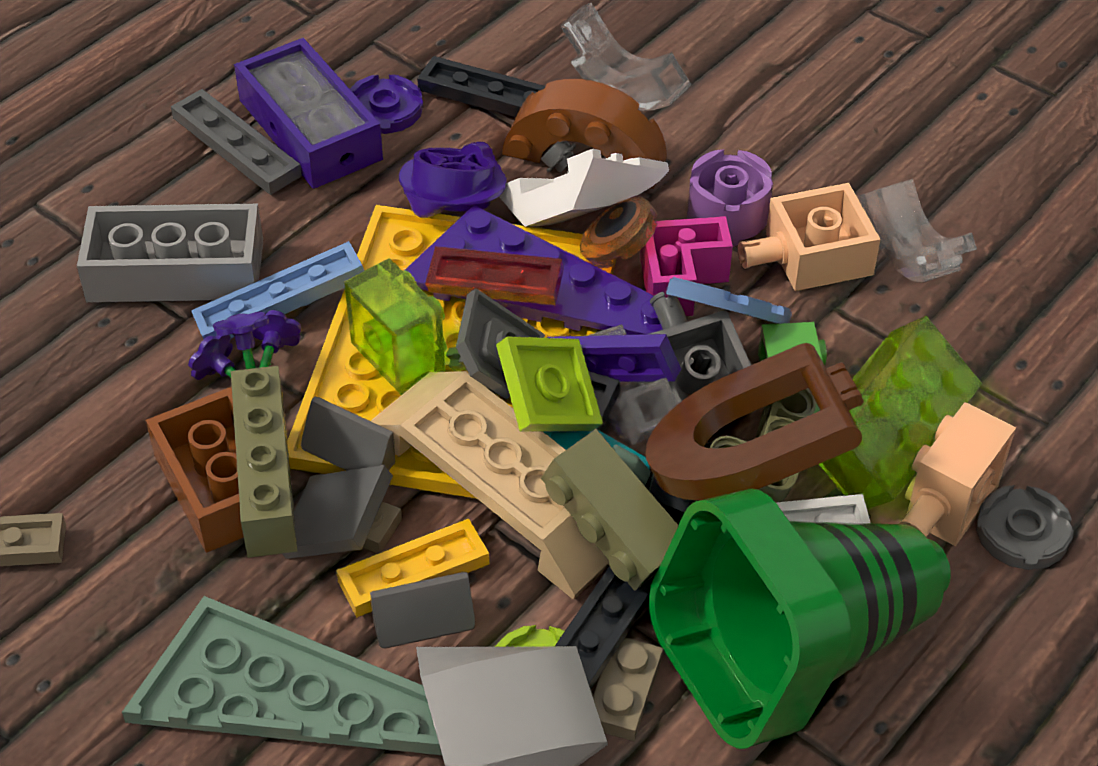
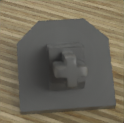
(481, 328)

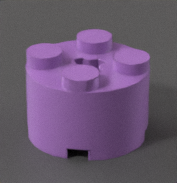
(732, 188)

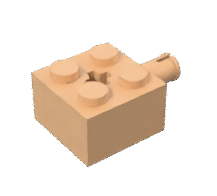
(816, 238)
(957, 473)

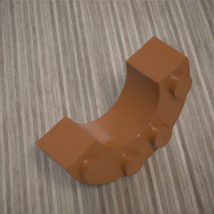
(584, 114)

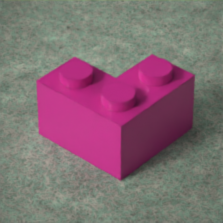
(687, 250)

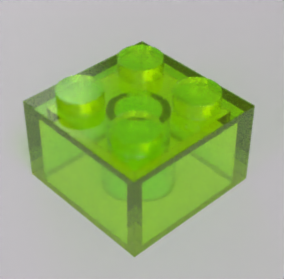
(395, 324)

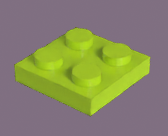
(549, 384)

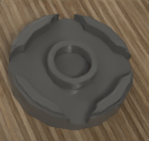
(1024, 527)

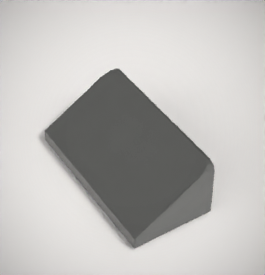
(346, 438)
(422, 610)

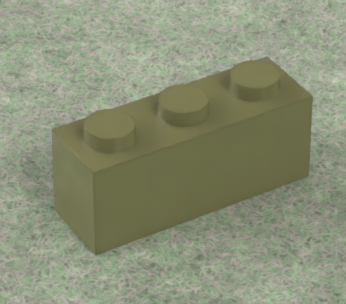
(611, 508)

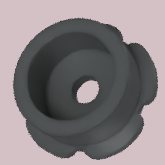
(557, 156)

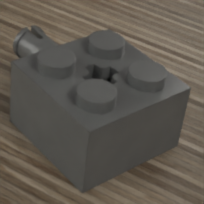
(704, 346)

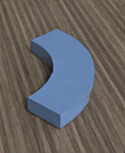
(727, 301)

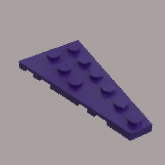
(585, 294)

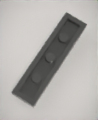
(236, 141)

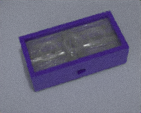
(309, 112)

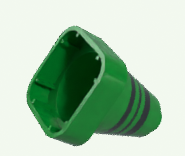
(780, 608)

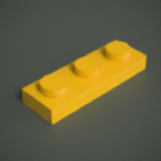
(428, 557)

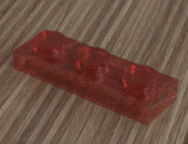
(495, 274)

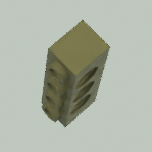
(263, 462)

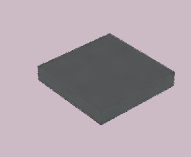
(338, 510)

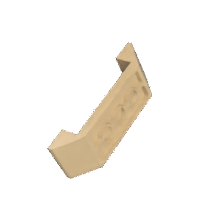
(480, 447)

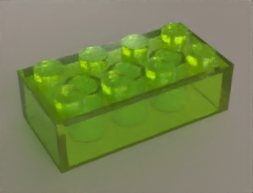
(906, 395)

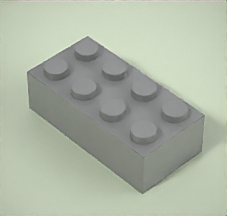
(169, 252)

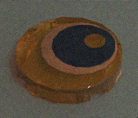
(619, 232)

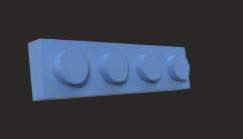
(284, 290)

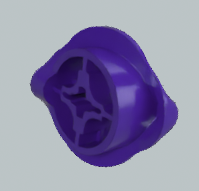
(452, 179)

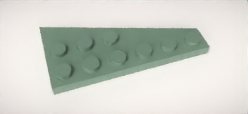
(265, 681)

